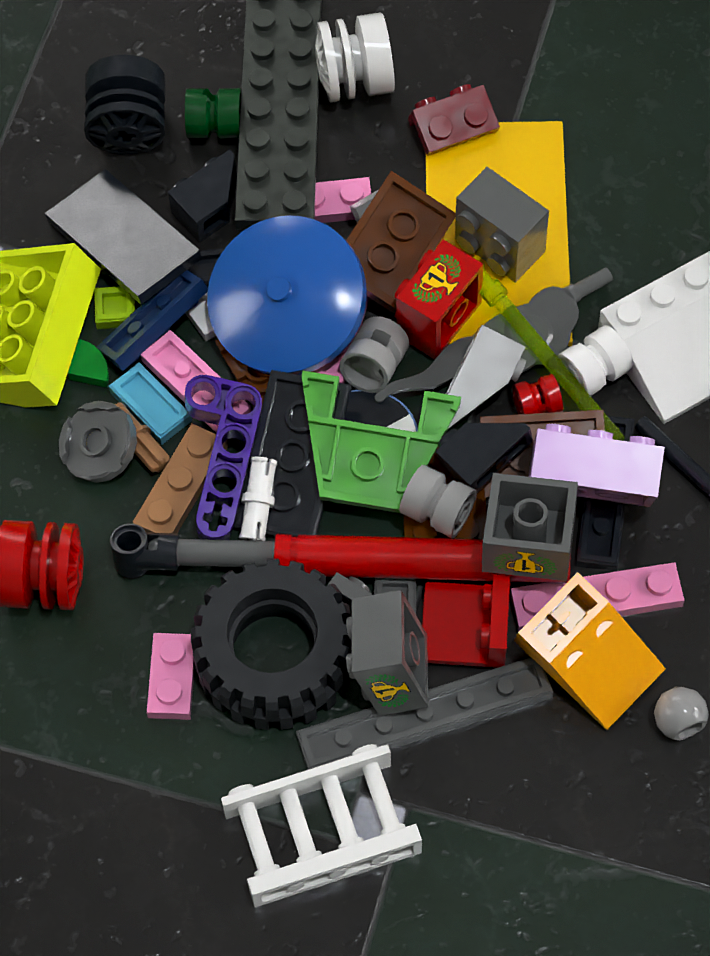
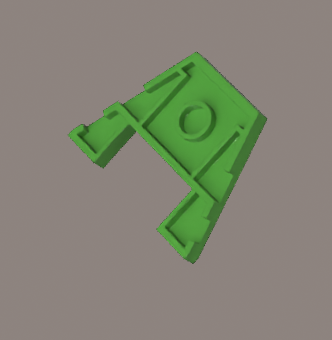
(366, 461)

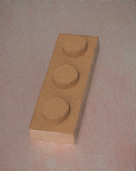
(178, 484)

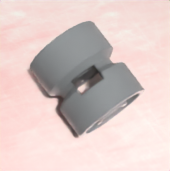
(374, 354)
(443, 503)

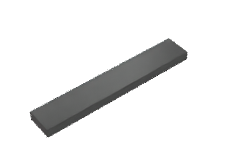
(448, 709)

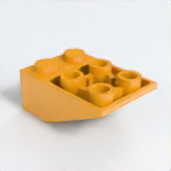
(590, 651)

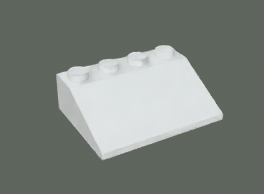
(668, 338)

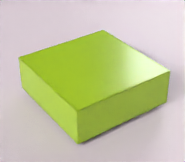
(112, 306)

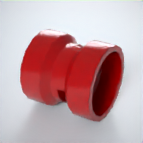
(538, 397)

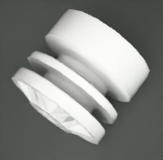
(355, 57)

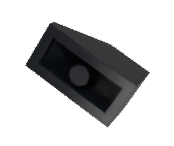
(481, 450)

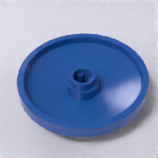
(287, 295)

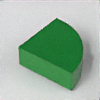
(88, 365)

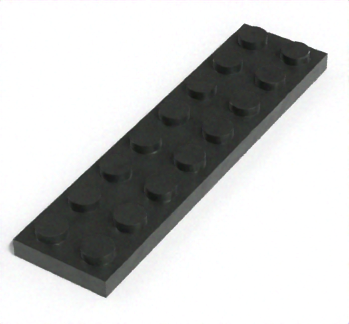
(278, 112)

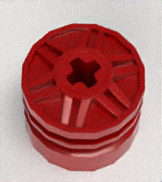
(45, 565)

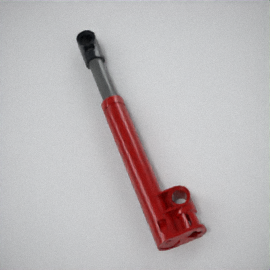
(326, 553)

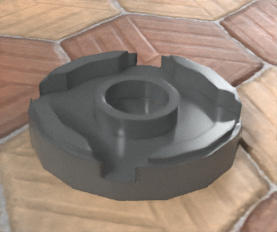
(98, 441)

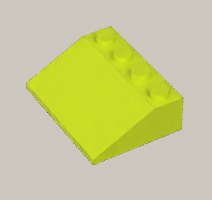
(41, 319)

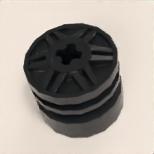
(125, 104)

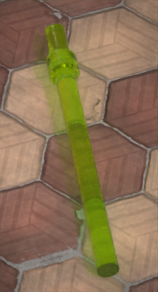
(495, 295)

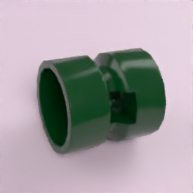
(212, 113)

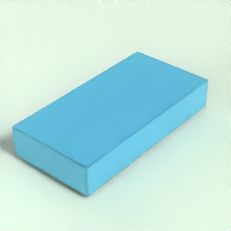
(150, 403)

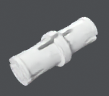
(258, 499)

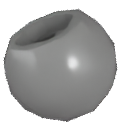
(680, 713)

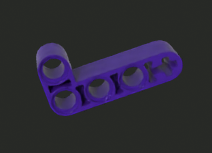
(222, 462)

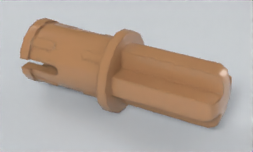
(147, 448)

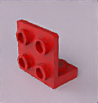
(467, 622)

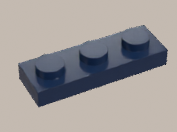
(152, 320)

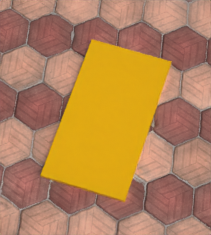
(533, 161)

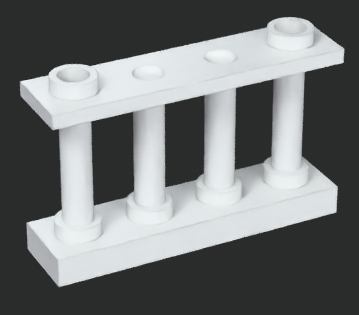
(312, 866)

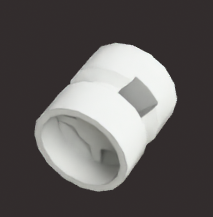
(599, 359)

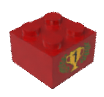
(439, 298)

